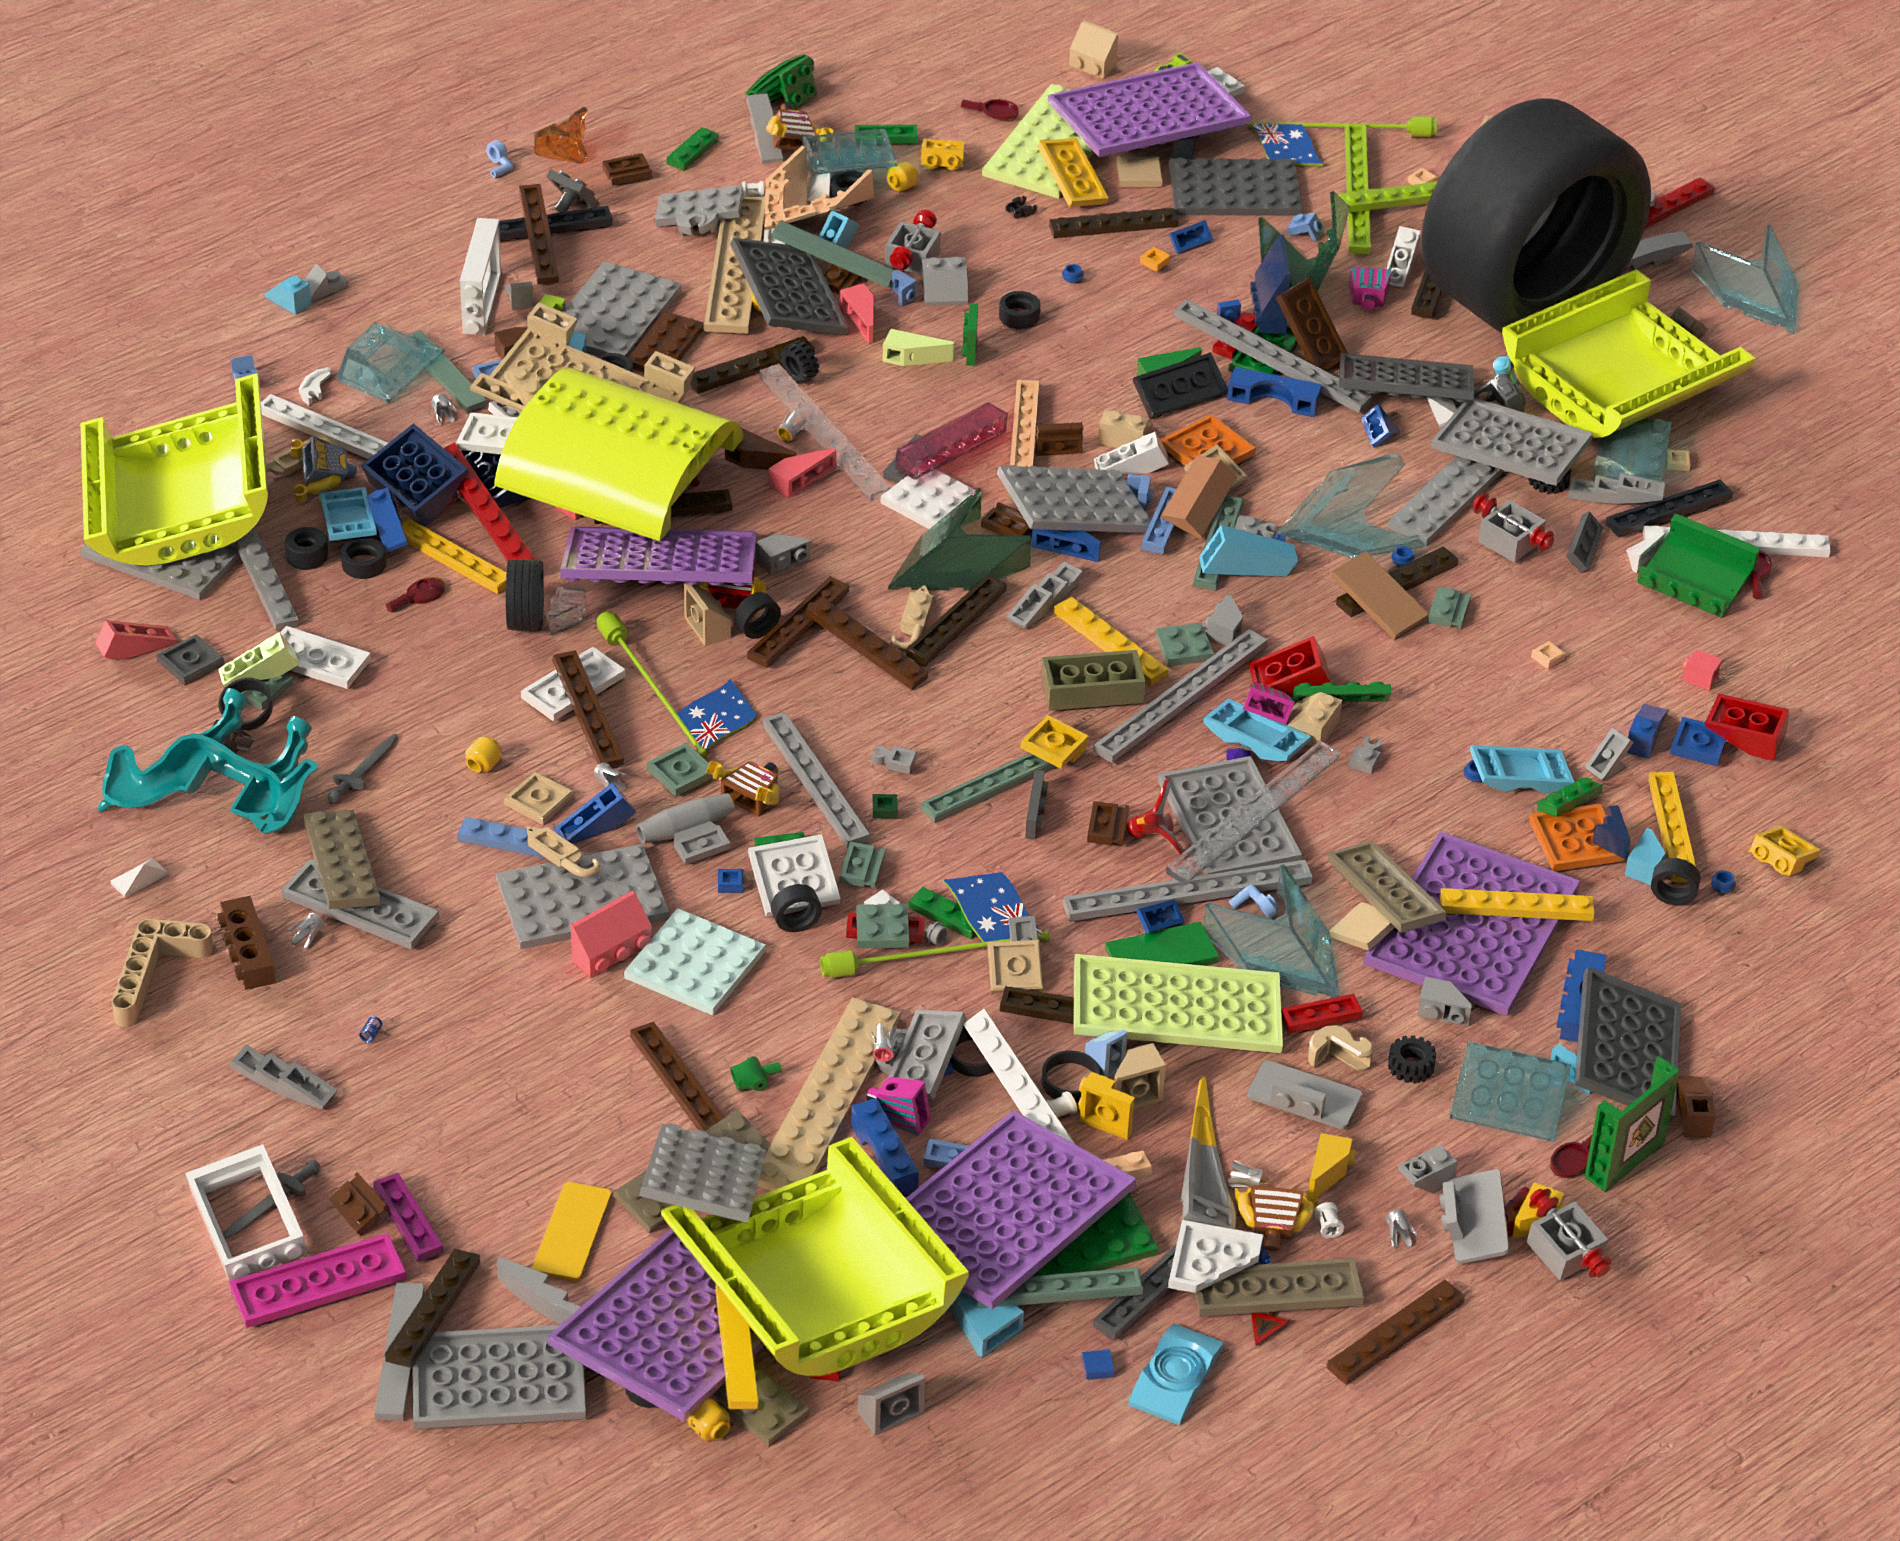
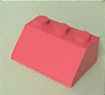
(610, 934)

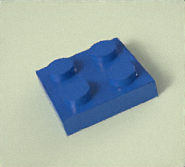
(1697, 742)

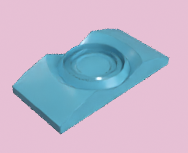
(347, 514)
(1262, 735)
(1522, 768)
(1175, 1373)

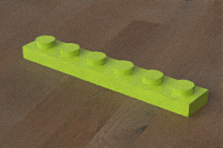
(1388, 197)

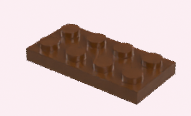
(1312, 325)
(670, 336)

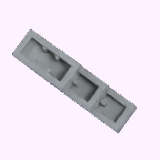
(760, 117)
(1659, 249)
(1608, 490)
(1043, 597)
(287, 1080)
(535, 1290)

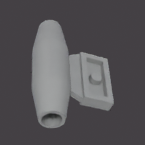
(691, 827)

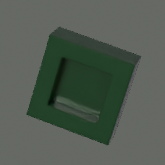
(884, 806)

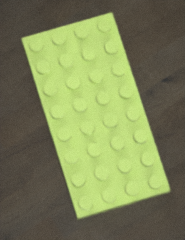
(1019, 158)
(1178, 1003)

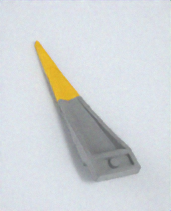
(1204, 1186)

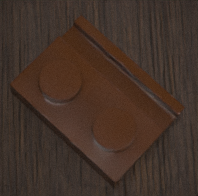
(627, 169)
(839, 278)
(1059, 439)
(1005, 521)
(1107, 823)
(358, 1204)

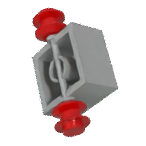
(913, 242)
(1511, 528)
(1566, 1238)

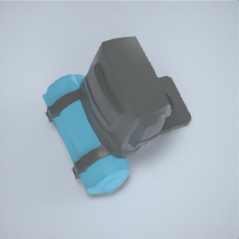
(1503, 386)

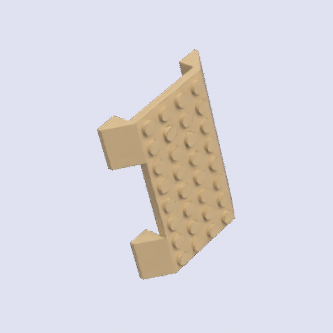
(546, 350)

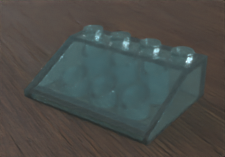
(848, 151)
(1634, 451)
(1510, 1091)

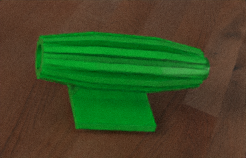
(789, 79)

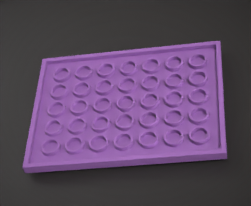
(1149, 109)
(679, 556)
(1477, 953)
(1016, 1203)
(654, 1330)

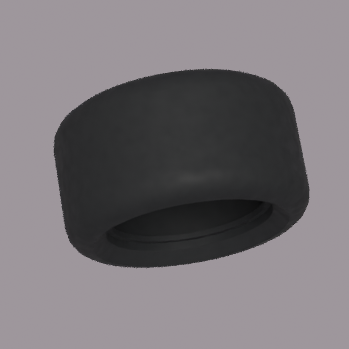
(1534, 212)

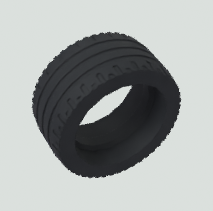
(524, 595)

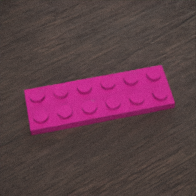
(317, 1280)

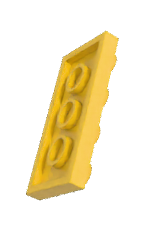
(1073, 172)

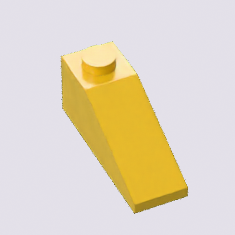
(1330, 1163)

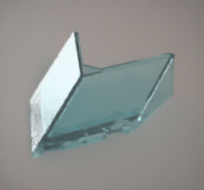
(1760, 288)
(1335, 512)
(1291, 945)

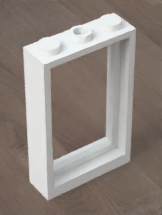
(480, 276)
(228, 1172)

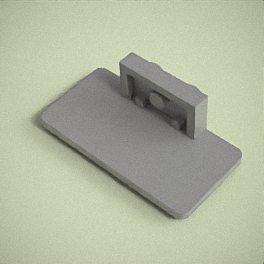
(1304, 1094)
(1475, 1216)

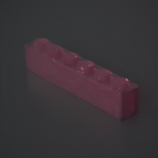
(951, 440)

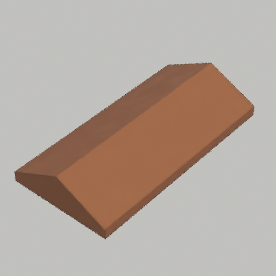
(1199, 495)

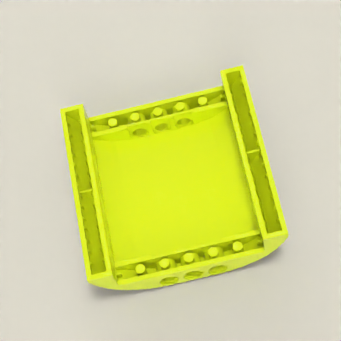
(1613, 357)
(609, 451)
(175, 483)
(828, 1265)

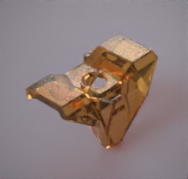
(569, 147)

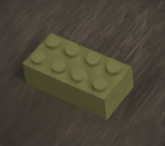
(1093, 680)

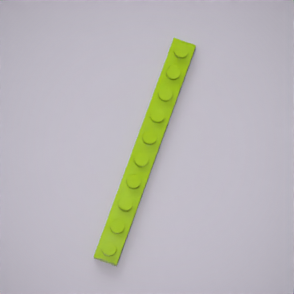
(1357, 180)

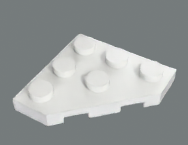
(1210, 1255)

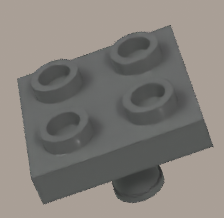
(571, 191)

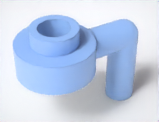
(497, 153)
(1266, 904)

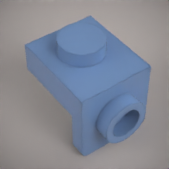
(1306, 223)
(904, 286)
(243, 366)
(1141, 487)

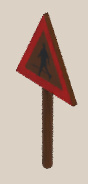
(1266, 1325)

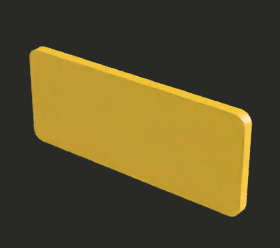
(572, 1231)

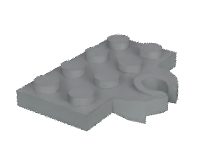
(699, 208)
(925, 1048)

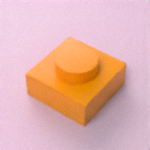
(1155, 259)

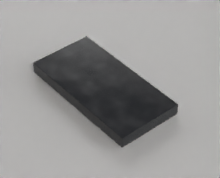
(1180, 385)

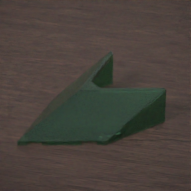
(1316, 267)
(956, 559)

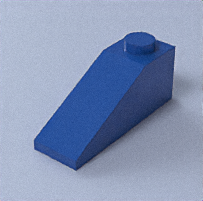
(387, 519)
(1067, 542)
(1646, 730)
(597, 816)

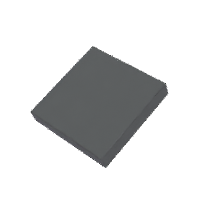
(190, 659)

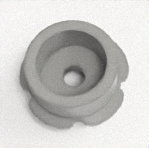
(937, 933)

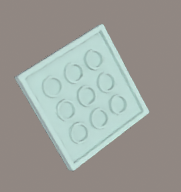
(695, 961)

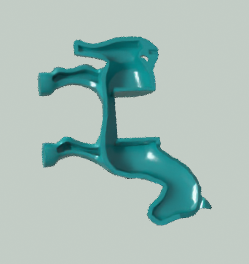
(269, 790)

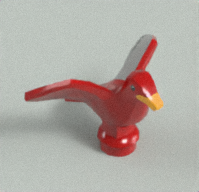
(1155, 820)

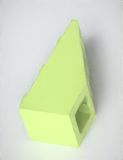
(914, 349)
(262, 662)

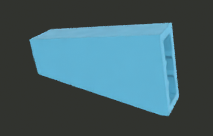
(1246, 553)
(986, 1327)

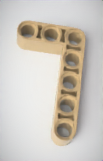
(149, 941)

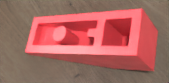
(858, 306)
(800, 471)
(130, 639)

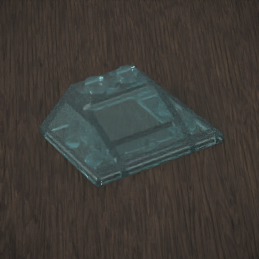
(386, 361)

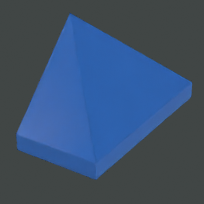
(1190, 236)
(1378, 425)
(1160, 916)

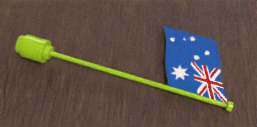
(1292, 141)
(705, 718)
(986, 904)

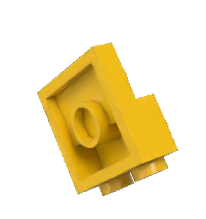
(942, 153)
(1055, 742)
(1783, 850)
(1105, 1107)

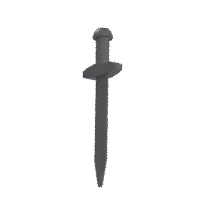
(353, 780)
(289, 1185)

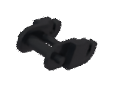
(1024, 211)

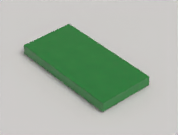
(1285, 341)
(1174, 945)

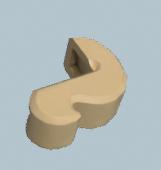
(1342, 1045)

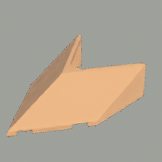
(788, 193)

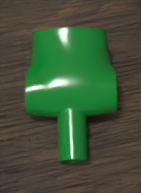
(752, 1074)

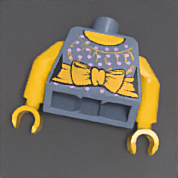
(323, 465)

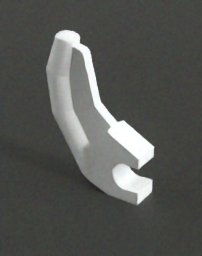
(311, 385)

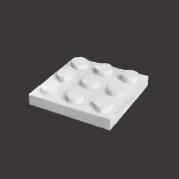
(927, 497)
(794, 863)

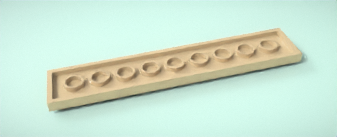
(729, 293)
(826, 1096)

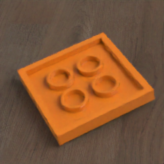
(1204, 435)
(1569, 838)

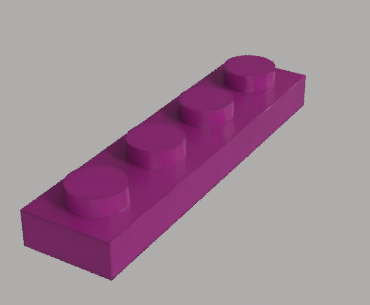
(408, 1217)

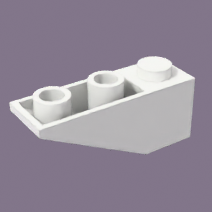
(1403, 255)
(1135, 457)

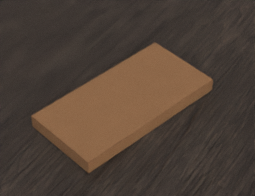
(1379, 595)

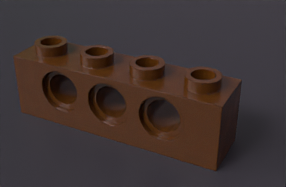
(246, 942)

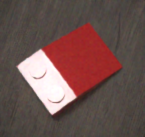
(1292, 666)
(1749, 725)

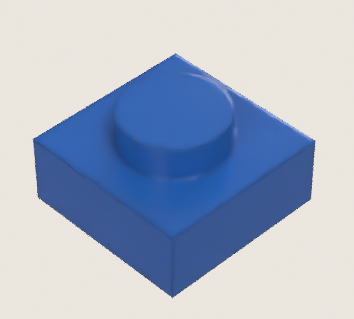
(1229, 310)

